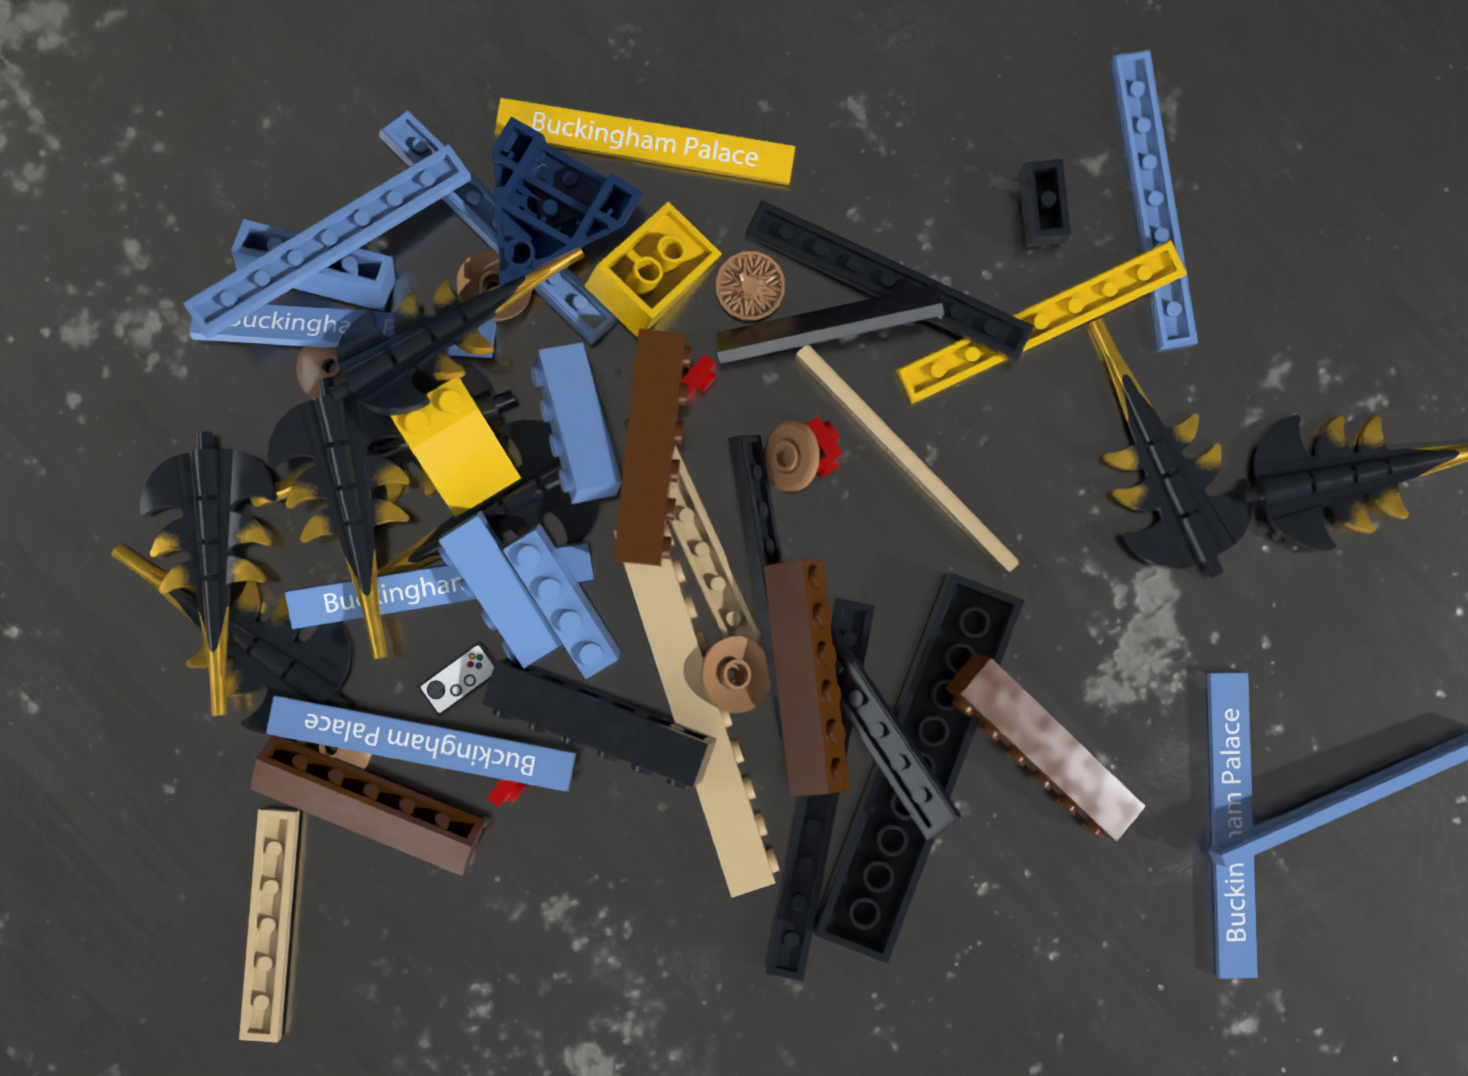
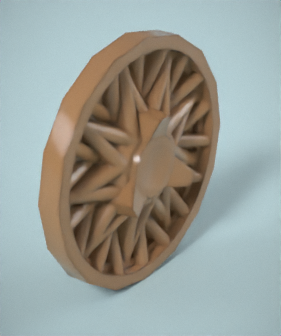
(750, 285)
(791, 456)

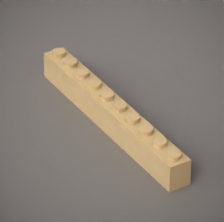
(679, 661)

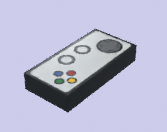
(458, 679)

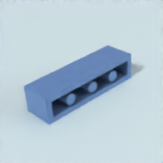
(357, 278)
(576, 423)
(499, 589)
(562, 601)

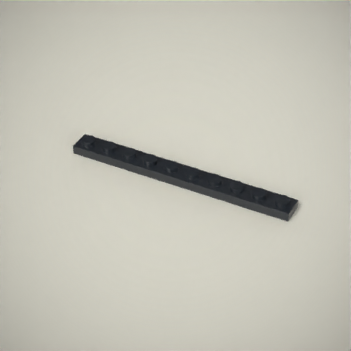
(812, 834)

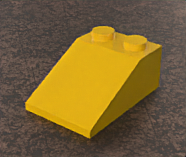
(652, 269)
(457, 448)

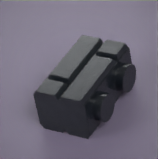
(1044, 203)

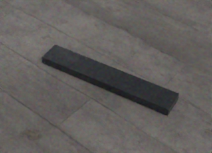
(830, 323)
(891, 744)

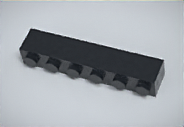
(599, 722)

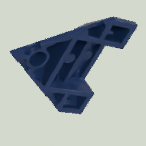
(550, 202)

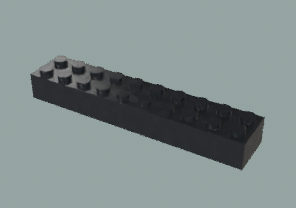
(884, 843)

